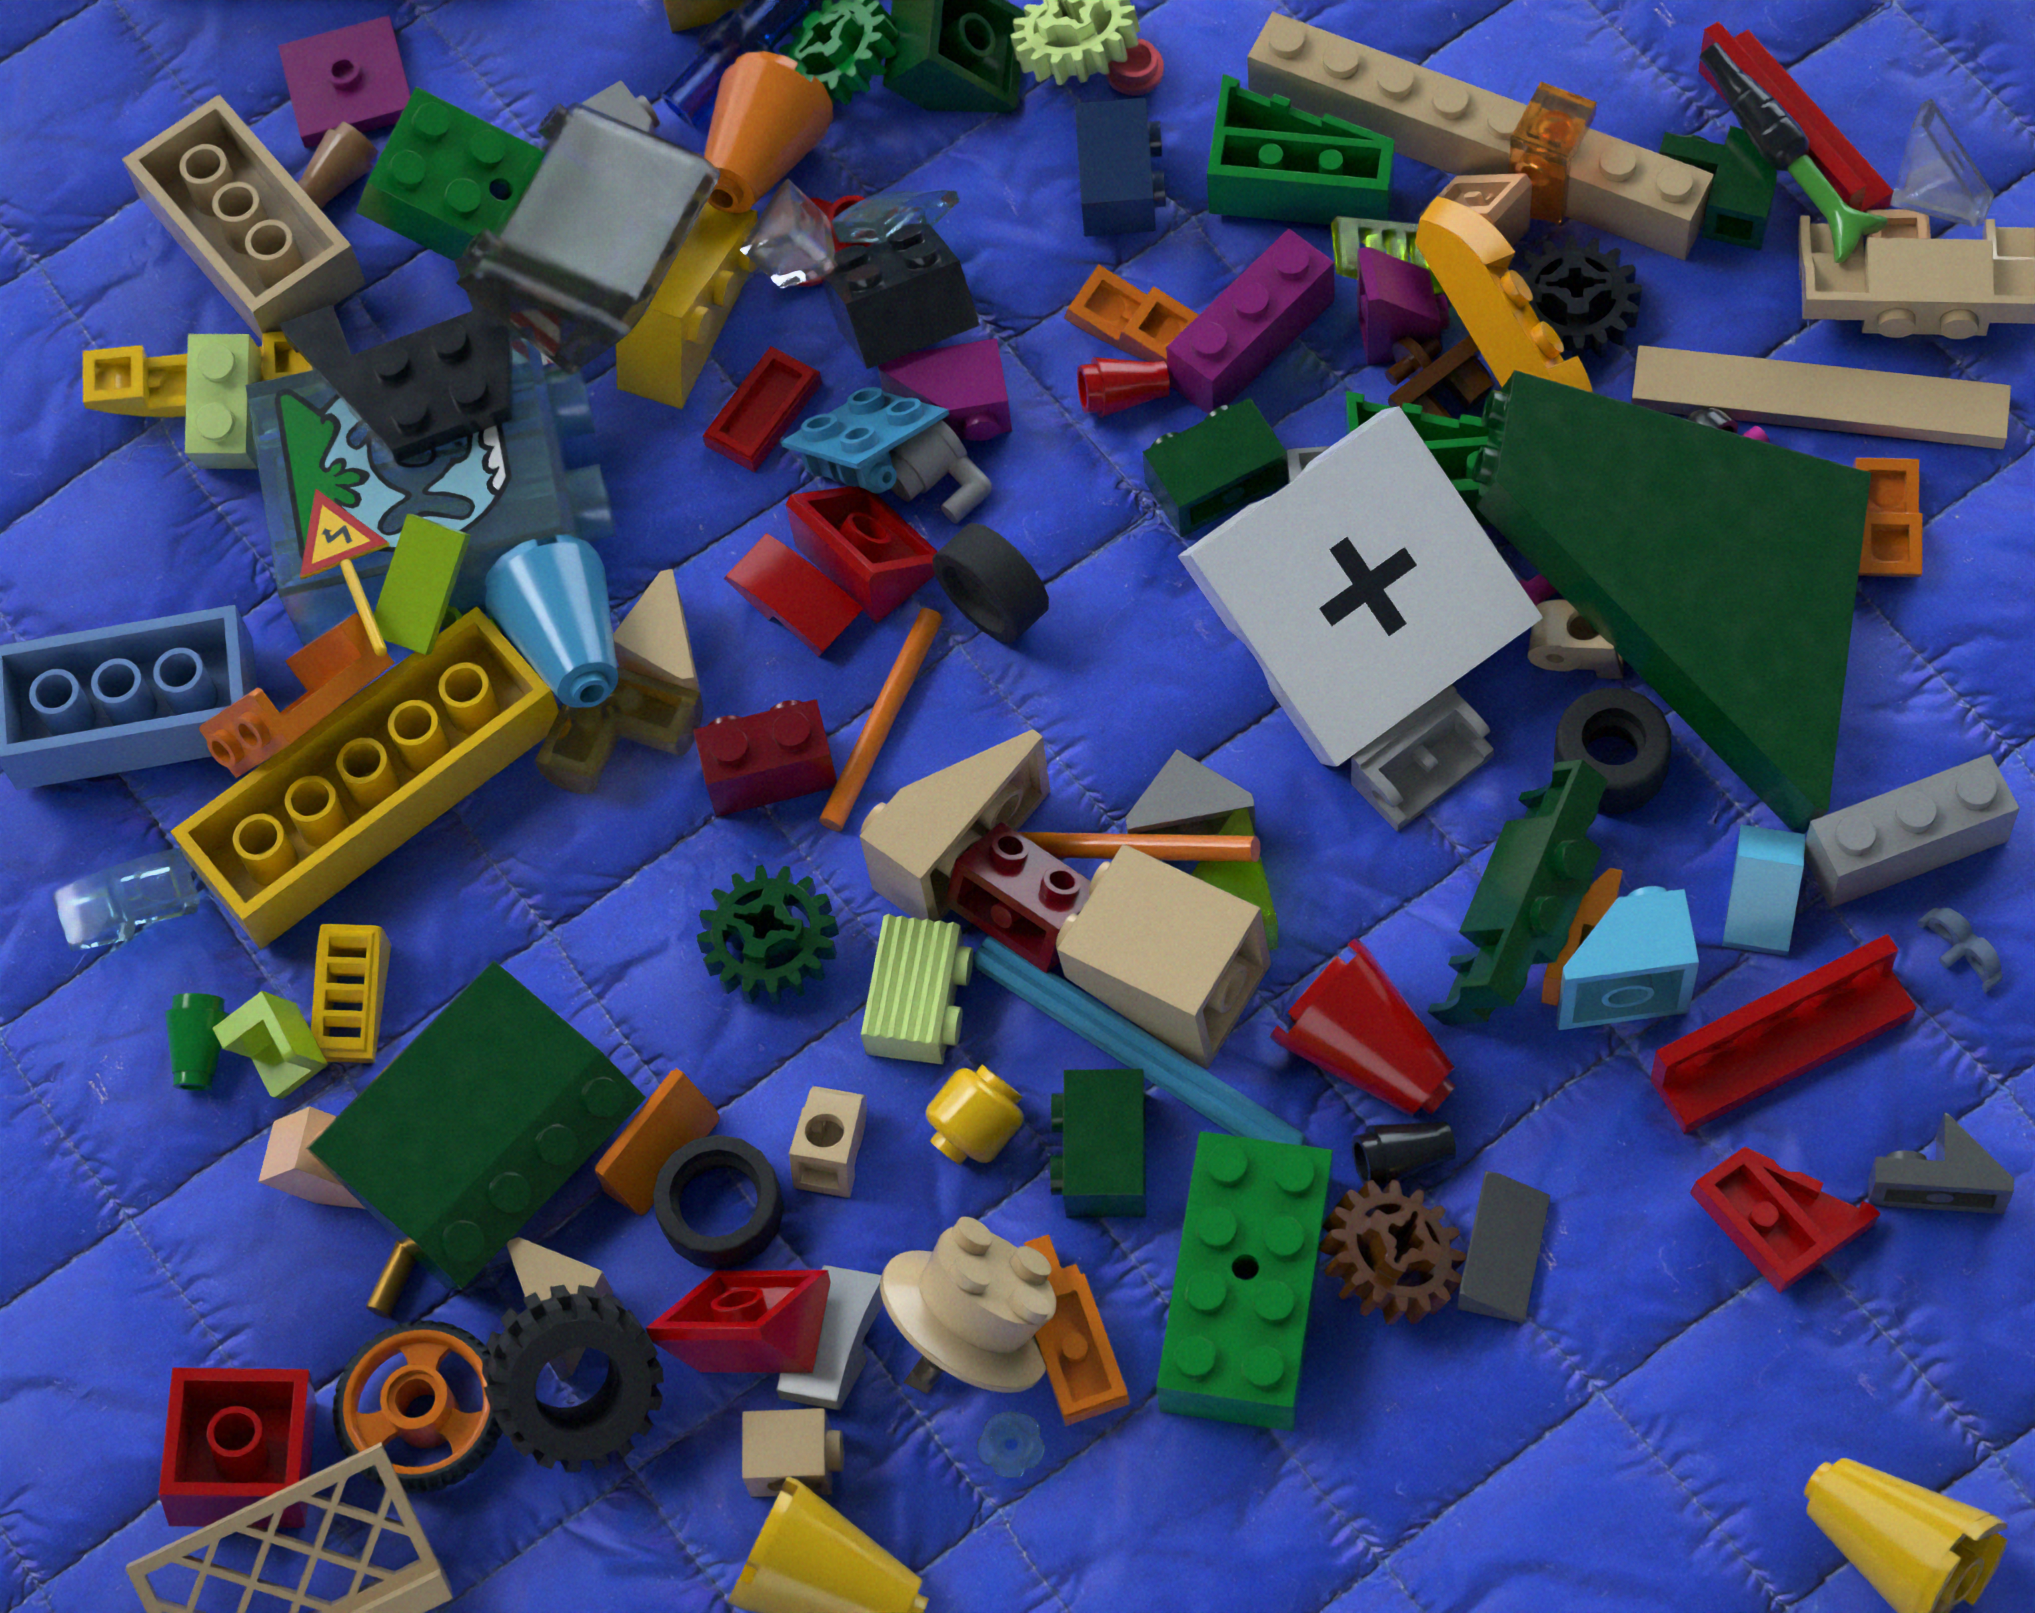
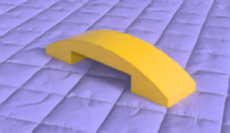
(138, 385)

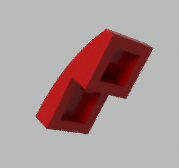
(794, 592)

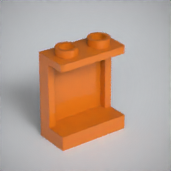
(329, 669)

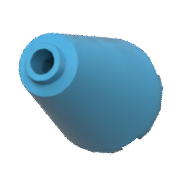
(557, 616)

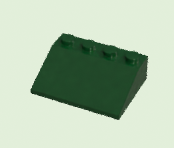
(476, 1125)

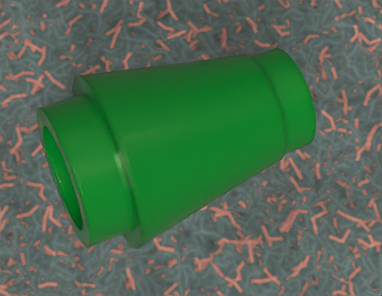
(192, 1039)

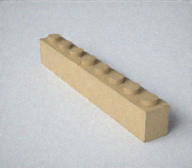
(1470, 131)

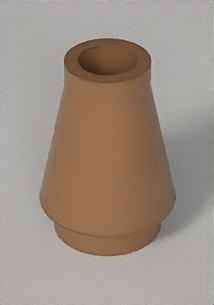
(337, 163)

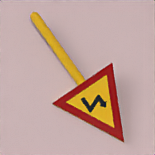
(336, 540)

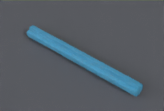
(1133, 1046)

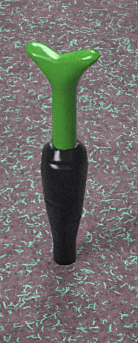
(1786, 148)

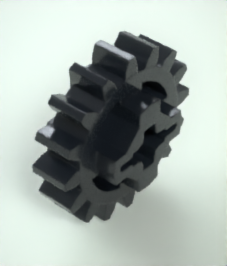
(1583, 294)

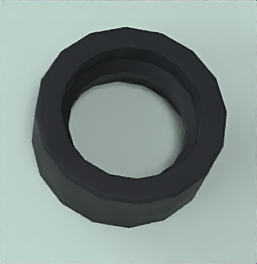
(991, 582)
(711, 1154)

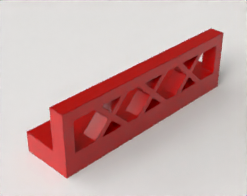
(1828, 148)
(1782, 1035)

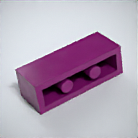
(1251, 322)

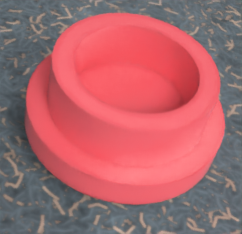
(1139, 72)

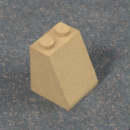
(1166, 952)

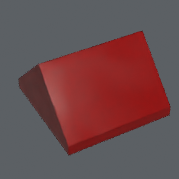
(861, 546)
(747, 1322)

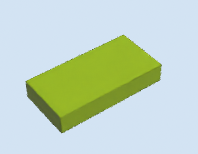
(420, 583)

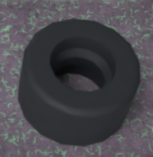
(1628, 717)

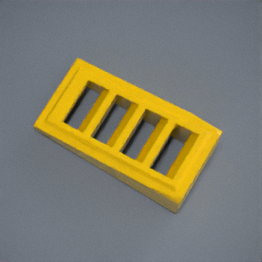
(355, 941)

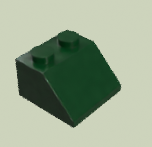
(955, 55)

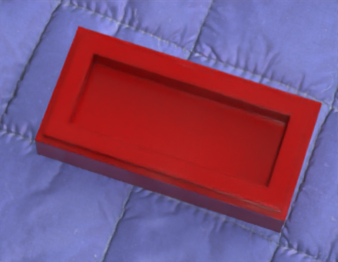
(762, 409)

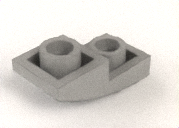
(840, 1356)

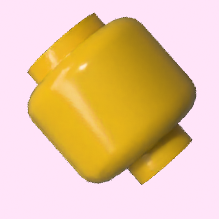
(974, 1115)

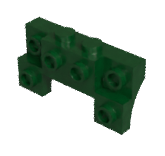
(1526, 894)

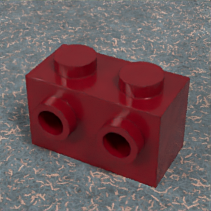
(765, 757)
(1016, 893)

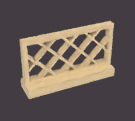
(407, 1590)

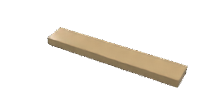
(1823, 396)

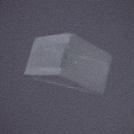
(1939, 174)
(791, 239)

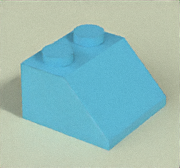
(1632, 963)

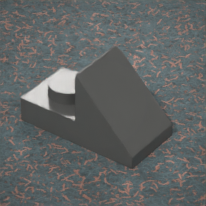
(1958, 1180)

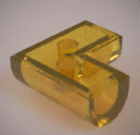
(636, 710)

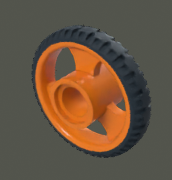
(425, 1347)

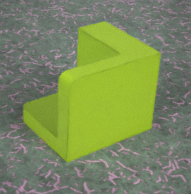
(275, 1039)

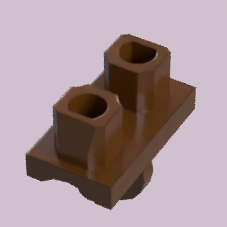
(1456, 370)

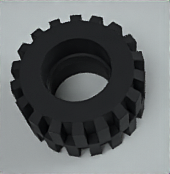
(603, 1420)

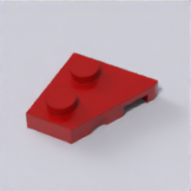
(1779, 1215)

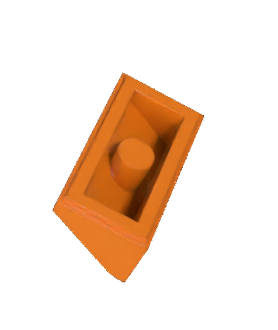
(663, 1125)

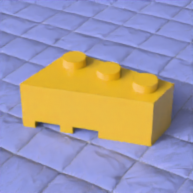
(688, 311)

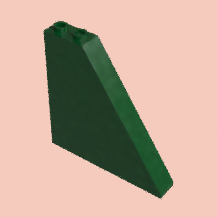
(1700, 561)

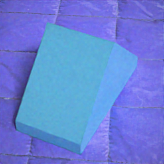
(1764, 890)

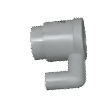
(927, 459)

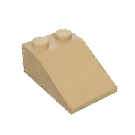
(935, 820)

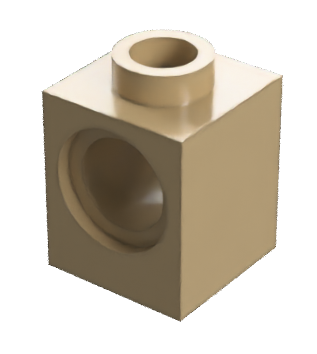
(791, 1445)

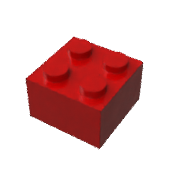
(235, 1442)

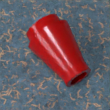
(1119, 384)

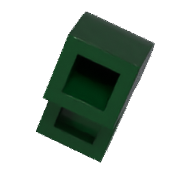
(1741, 186)

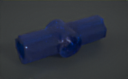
(748, 29)

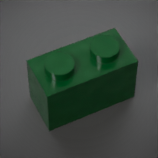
(1215, 466)
(1102, 1143)

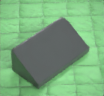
(1503, 1248)

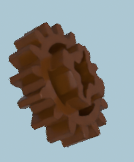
(1392, 1252)

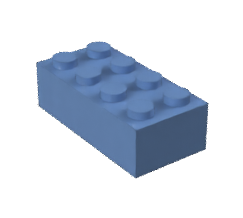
(119, 695)

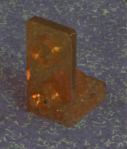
(1546, 145)

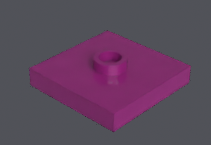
(346, 77)

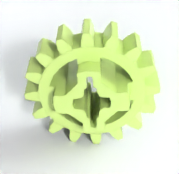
(1074, 37)

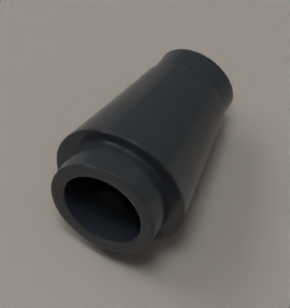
(1401, 1150)

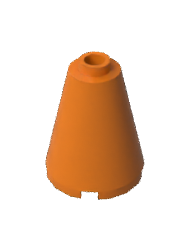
(762, 127)

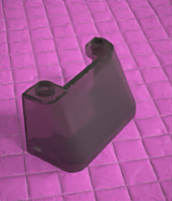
(588, 234)

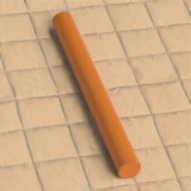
(881, 719)
(1158, 846)

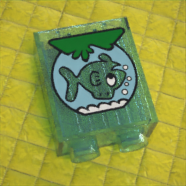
(493, 484)

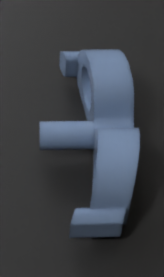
(1958, 932)

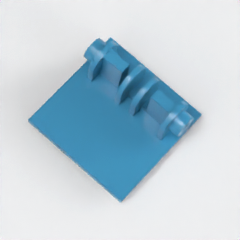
(856, 438)

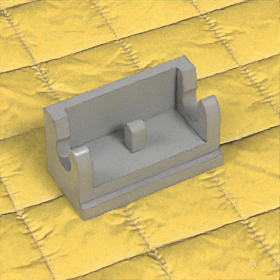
(1421, 758)

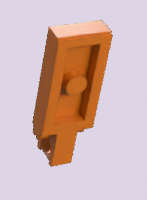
(1077, 1346)

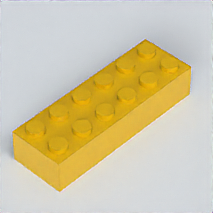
(367, 777)

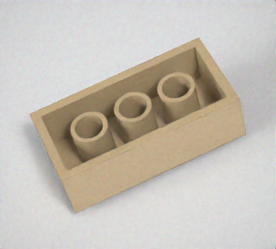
(243, 218)

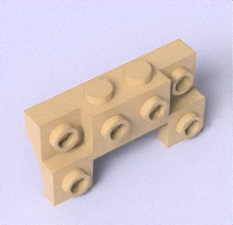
(1920, 283)

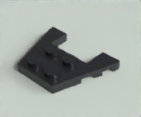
(418, 386)

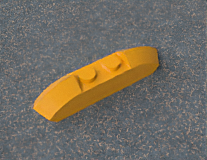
(1493, 303)

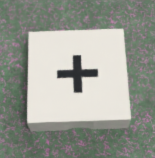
(1361, 586)

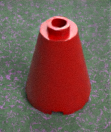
(1368, 1035)

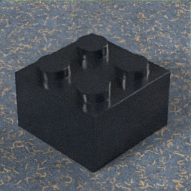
(899, 295)

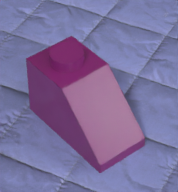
(1394, 303)
(957, 378)

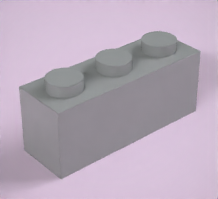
(1910, 830)

